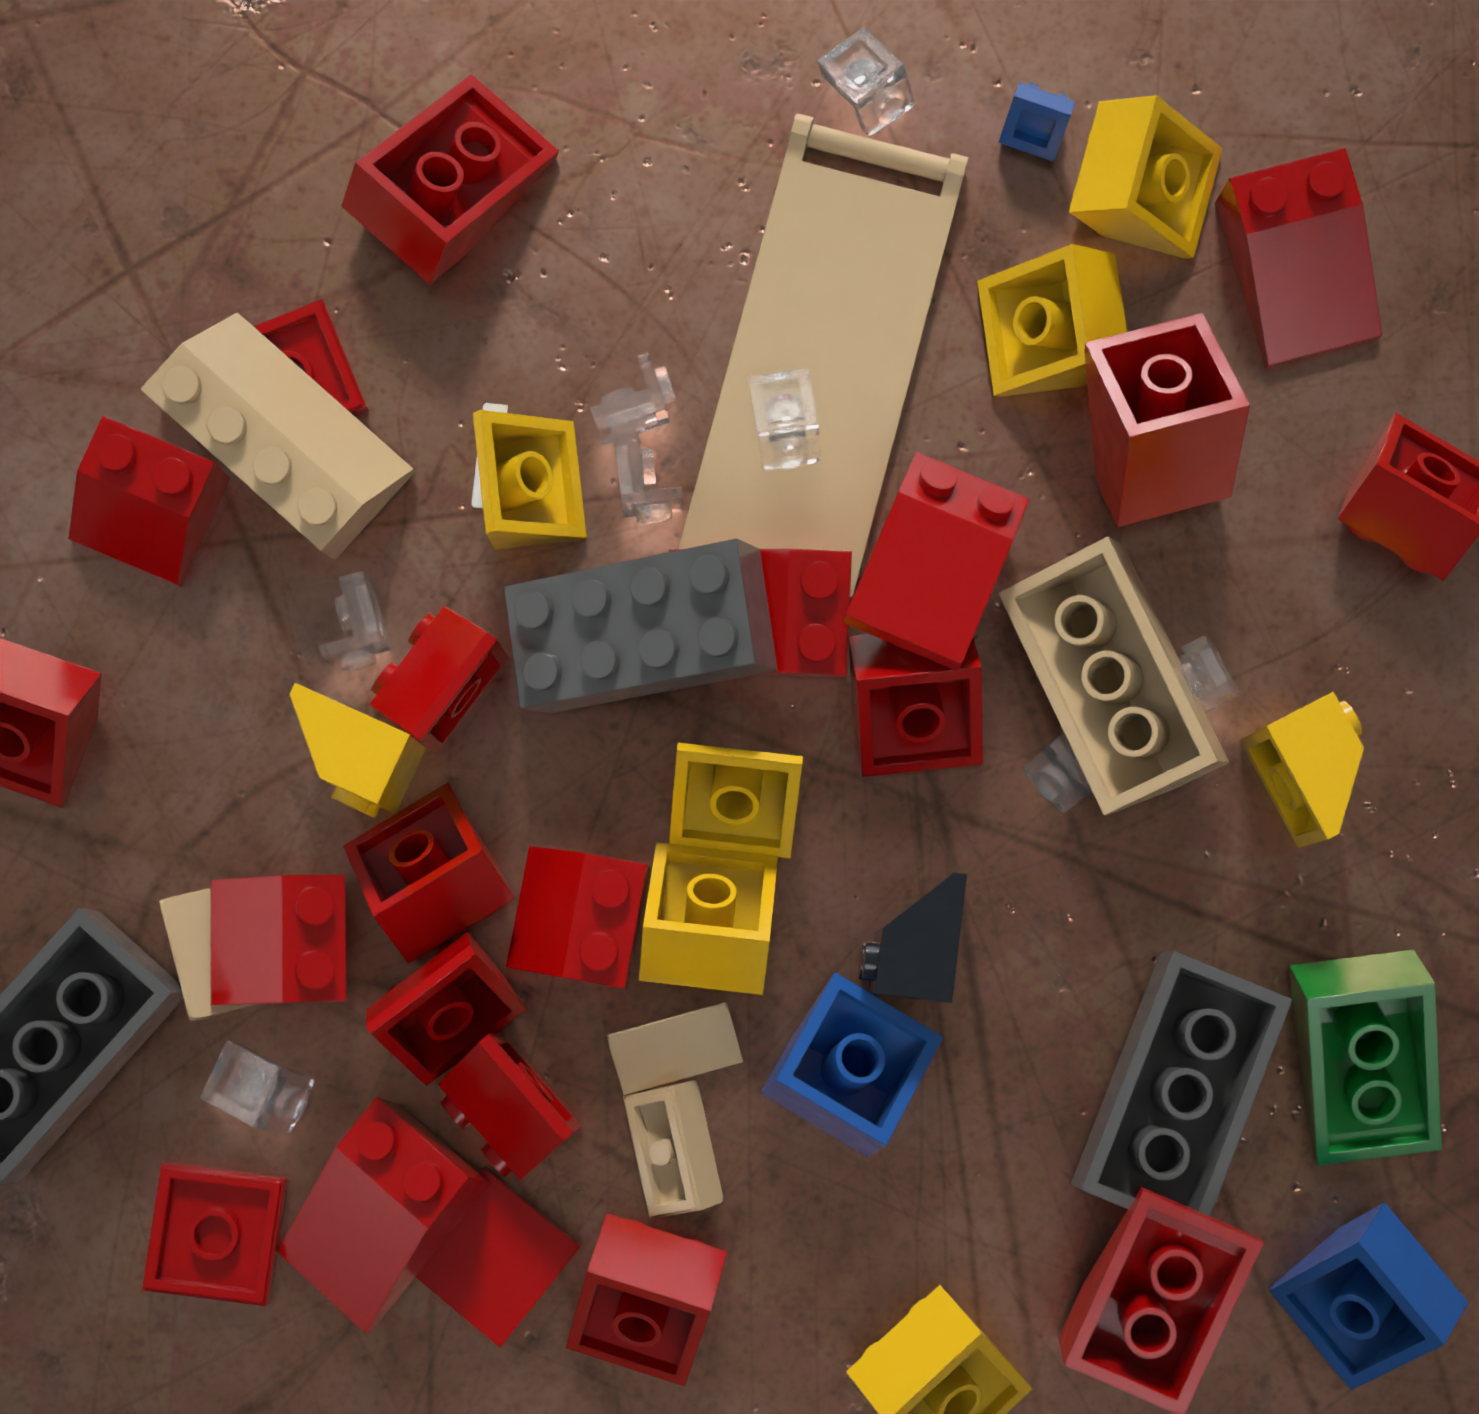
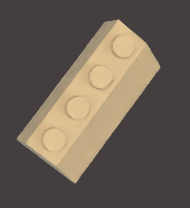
(279, 432)
(1112, 677)

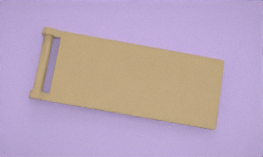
(848, 297)

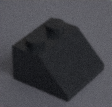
(919, 947)

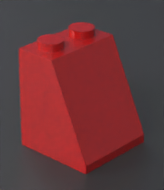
(1163, 419)

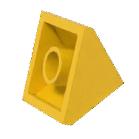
(528, 479)
(735, 799)

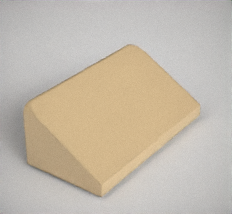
(189, 938)
(674, 1048)
(673, 1149)

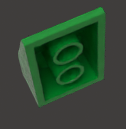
(1368, 1055)

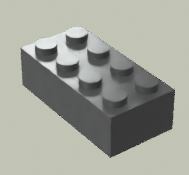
(640, 627)
(70, 1030)
(1182, 1086)

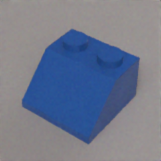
(852, 1066)
(1370, 1298)

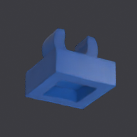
(1036, 121)

